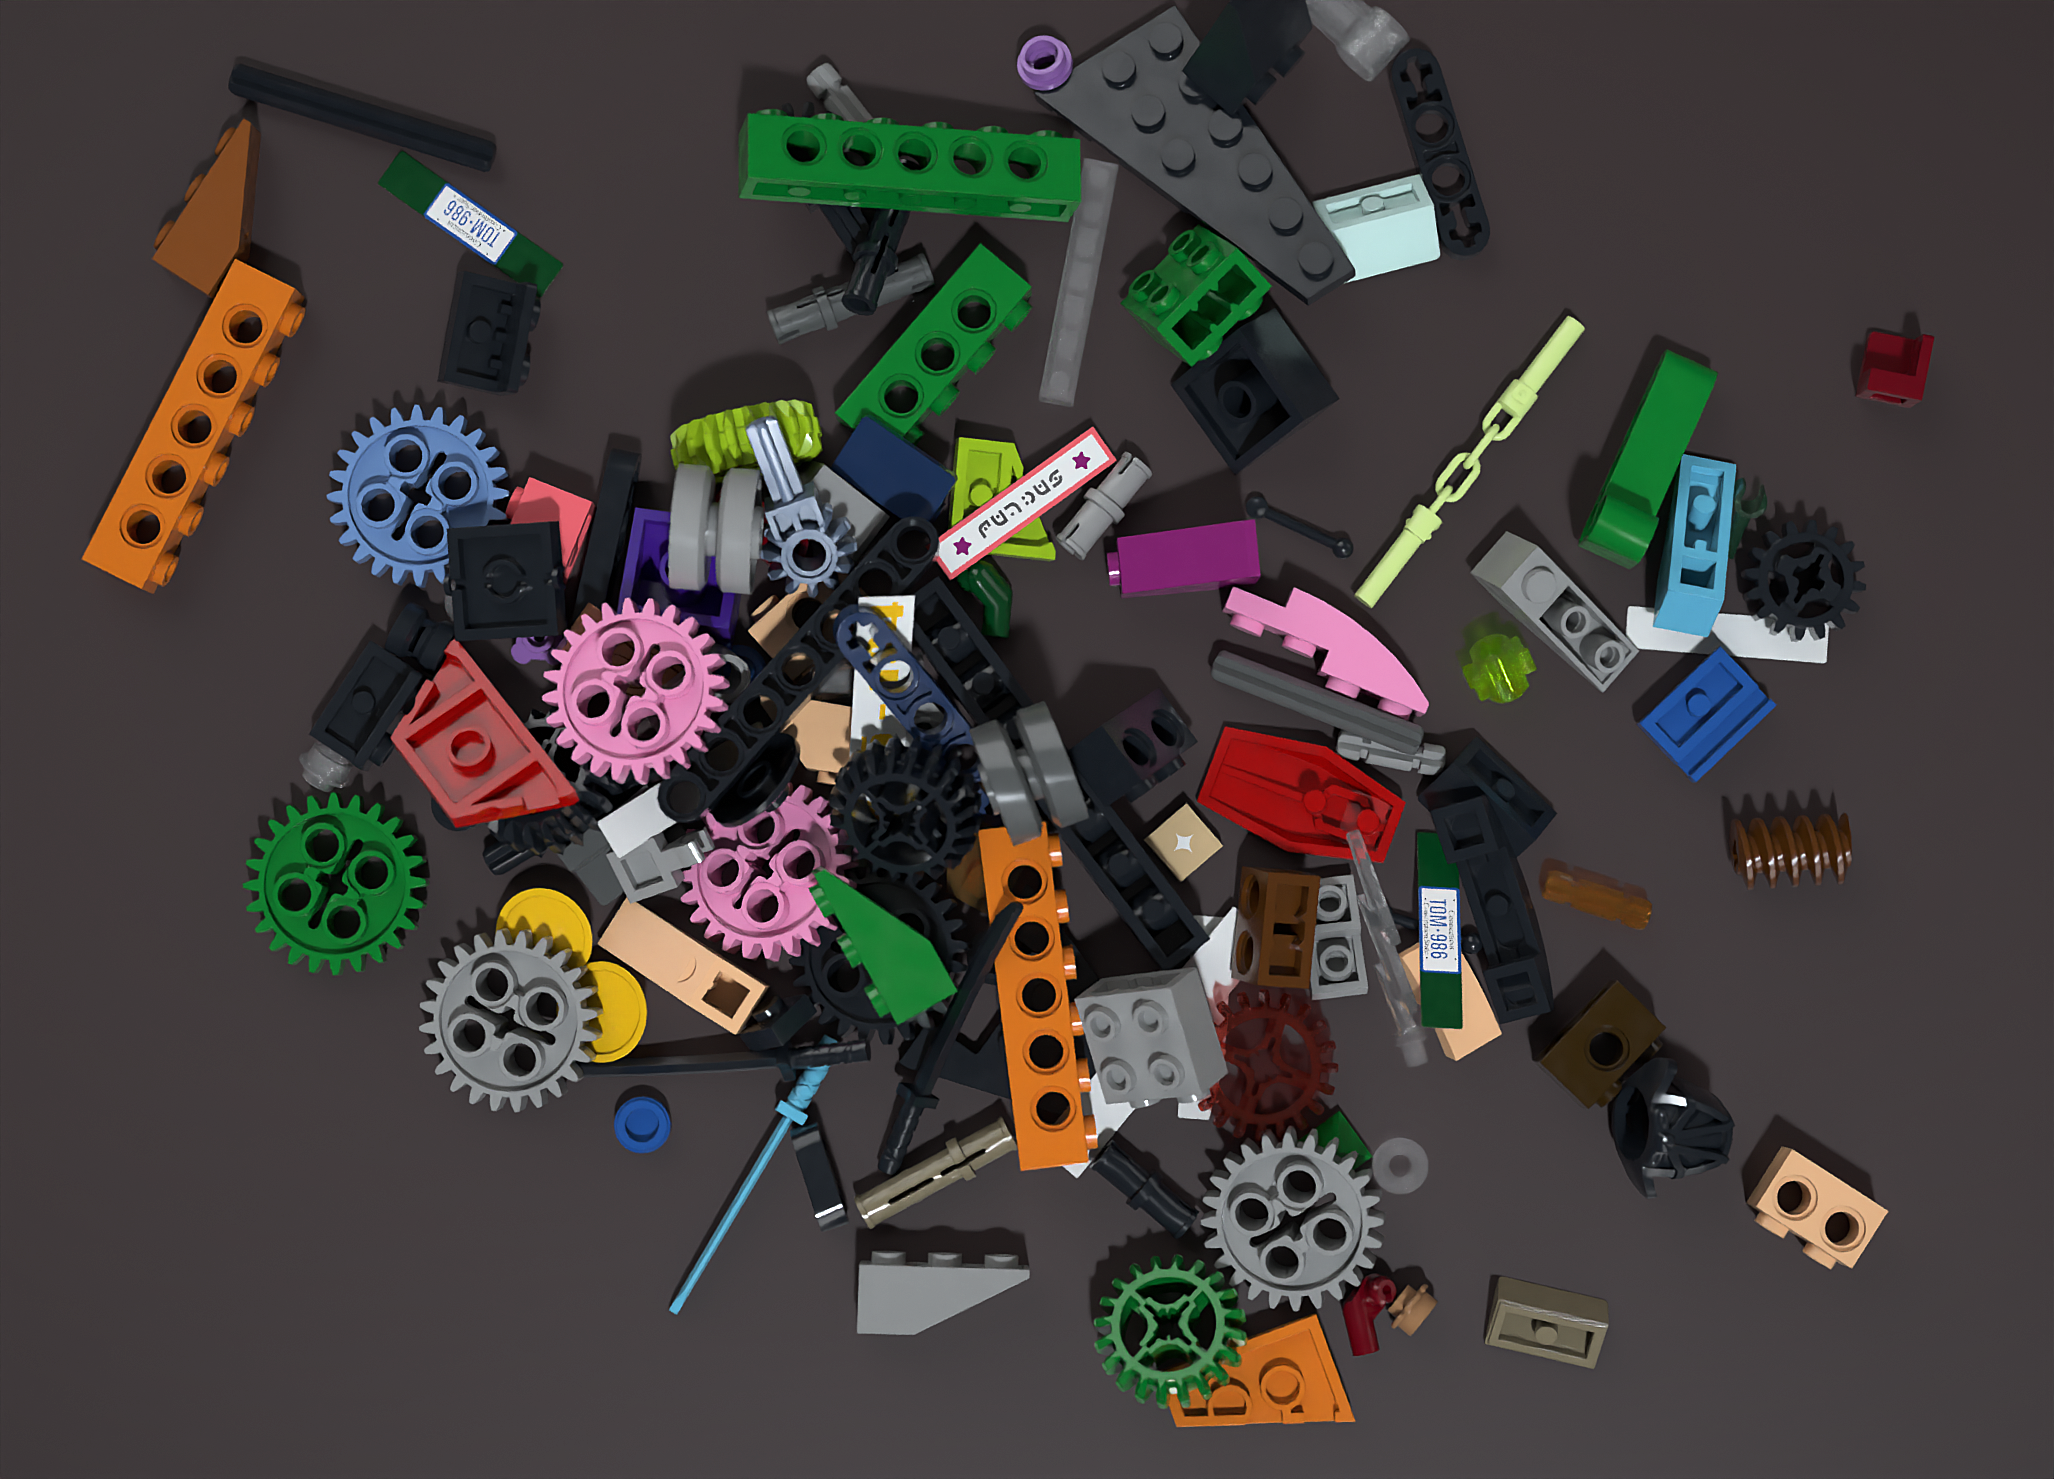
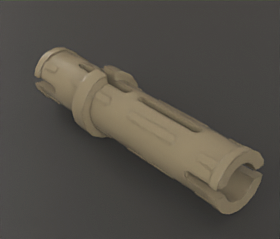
(936, 1172)

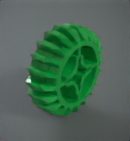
(1154, 1350)

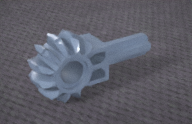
(795, 515)

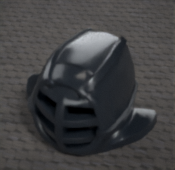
(1686, 1126)

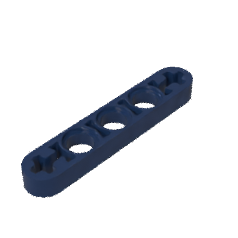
(909, 697)

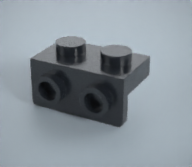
(489, 334)
(369, 707)

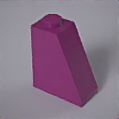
(1186, 560)

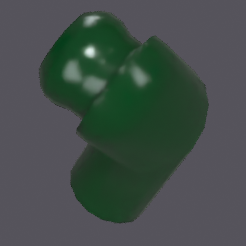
(994, 593)

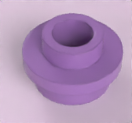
(1043, 50)

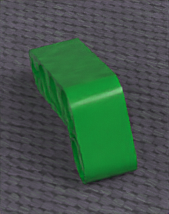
(1647, 460)

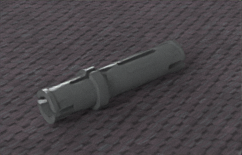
(825, 306)

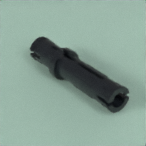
(867, 278)

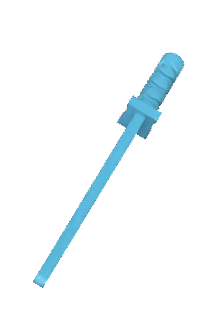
(791, 1110)

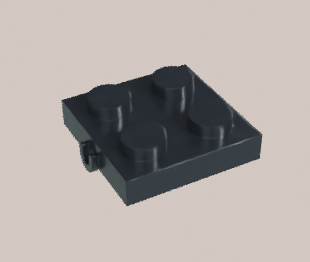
(506, 581)

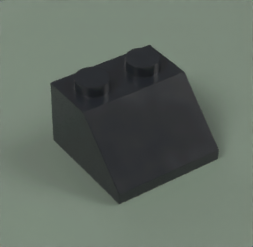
(1248, 48)
(1255, 391)

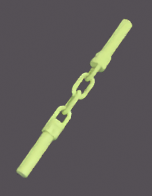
(1514, 401)

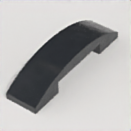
(1500, 906)

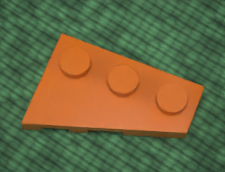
(1281, 1379)

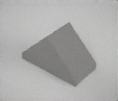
(864, 516)

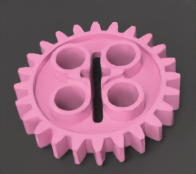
(590, 671)
(797, 910)

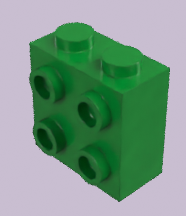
(1195, 294)

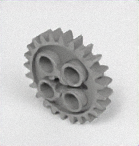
(493, 1066)
(1321, 1259)

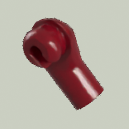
(1363, 1307)

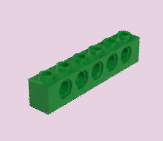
(885, 183)

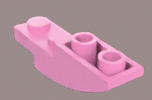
(1352, 656)

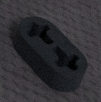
(819, 1176)

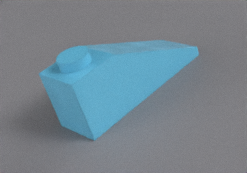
(1696, 547)

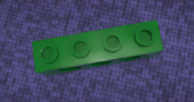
(979, 279)

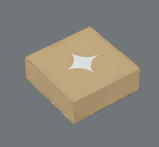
(1183, 842)

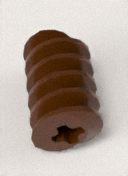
(1790, 850)

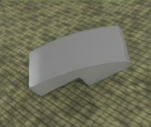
(1337, 949)

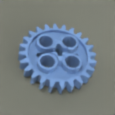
(374, 472)

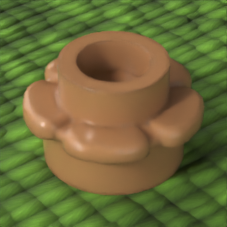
(1411, 1308)

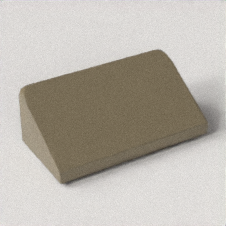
(1547, 1322)

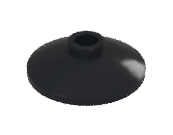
(762, 785)

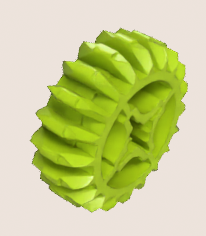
(723, 443)

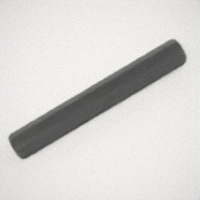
(1317, 703)

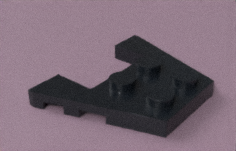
(989, 1067)

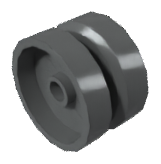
(1027, 774)

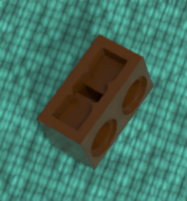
(1275, 927)

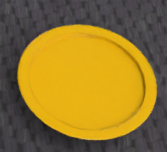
(551, 915)
(622, 1007)

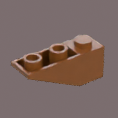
(217, 216)

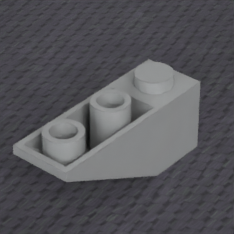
(1554, 609)
(916, 1295)

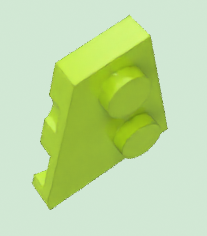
(983, 472)

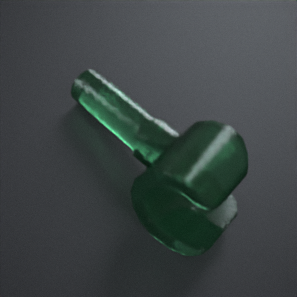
(1744, 512)

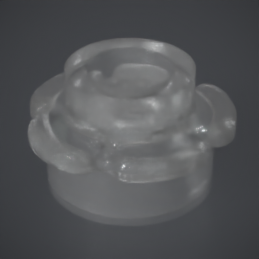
(325, 768)

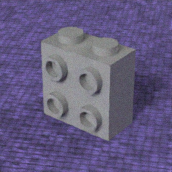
(1152, 1037)

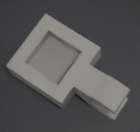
(658, 865)

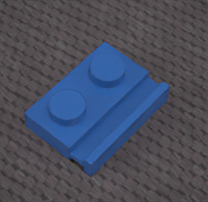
(1706, 714)

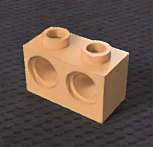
(1821, 1198)

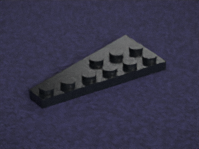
(1199, 155)

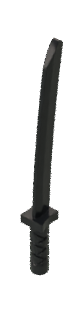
(784, 1058)
(918, 1094)

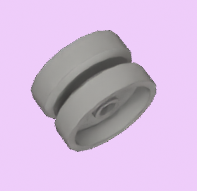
(710, 528)

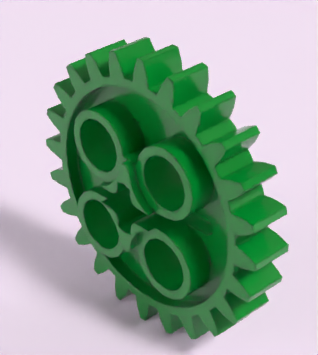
(292, 858)

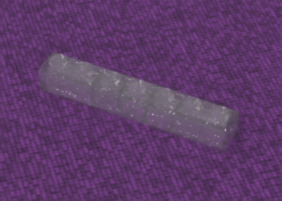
(1078, 283)

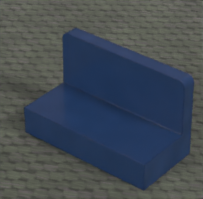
(894, 471)

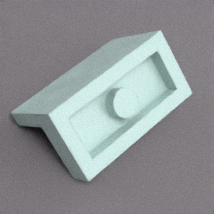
(1383, 226)

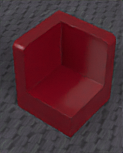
(1895, 369)

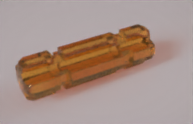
(1597, 900)

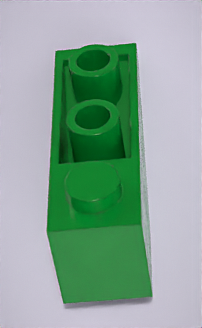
(895, 955)

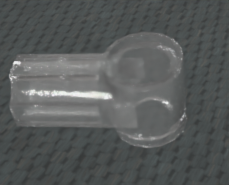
(1362, 35)

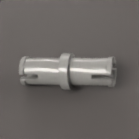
(1103, 505)

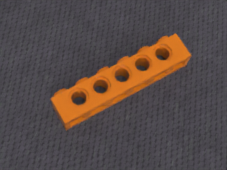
(191, 394)
(1037, 1141)

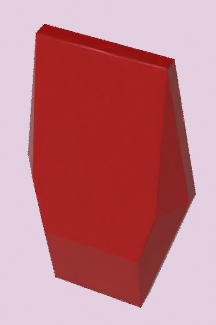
(1299, 796)

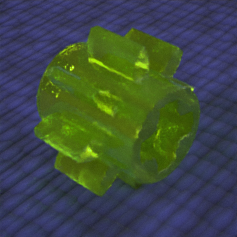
(1499, 668)

